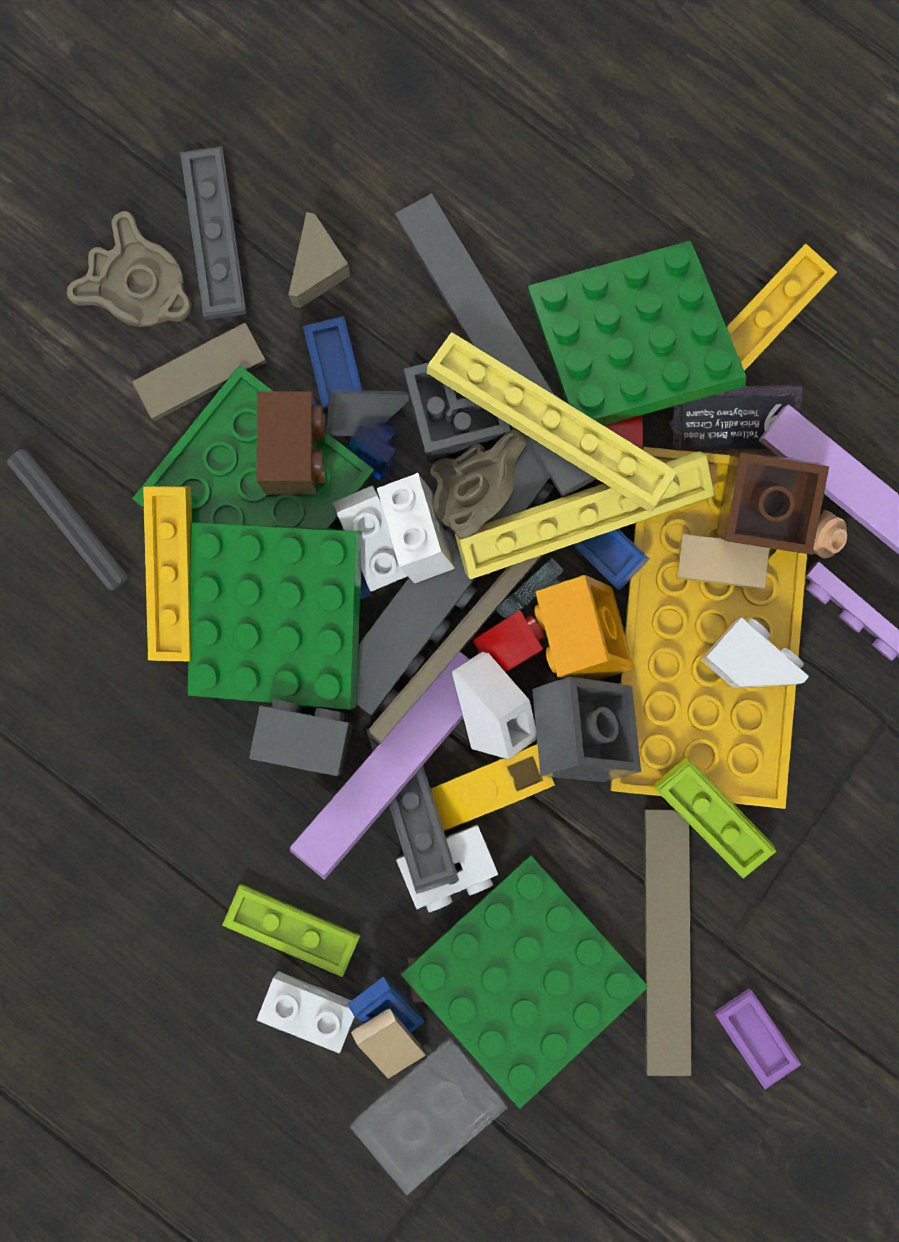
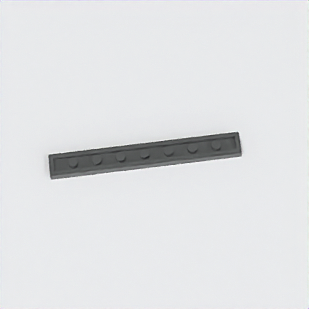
(478, 314)

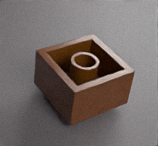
(288, 443)
(772, 501)

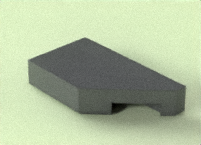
(361, 408)

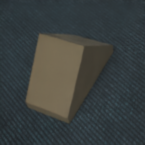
(317, 264)

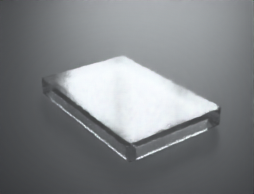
(428, 1116)

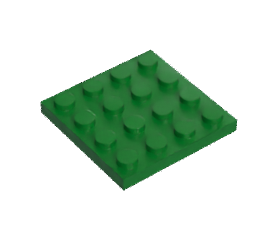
(636, 335)
(221, 464)
(275, 614)
(524, 981)

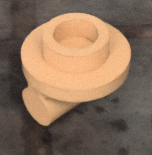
(830, 535)

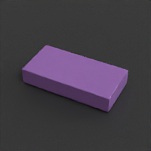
(757, 1038)

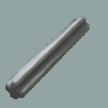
(67, 519)

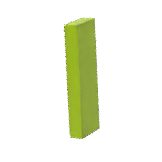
(715, 817)
(291, 930)

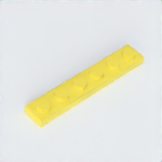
(551, 422)
(576, 519)

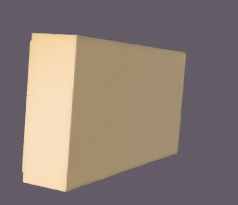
(722, 562)
(388, 1043)

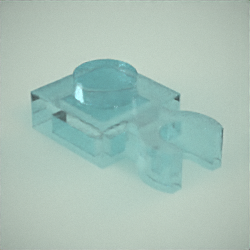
(543, 578)

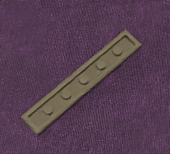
(450, 649)
(667, 943)

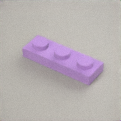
(855, 611)

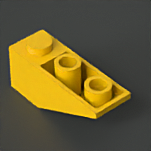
(490, 788)

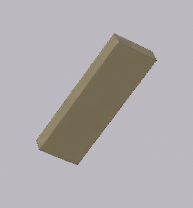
(198, 372)

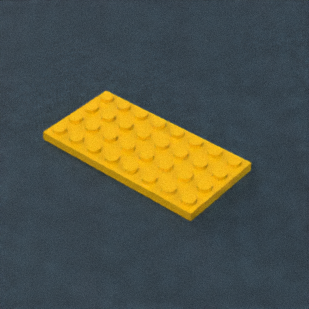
(678, 701)

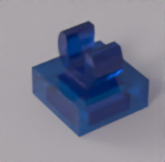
(374, 448)

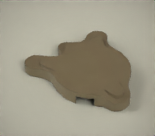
(133, 280)
(476, 483)

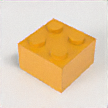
(583, 629)

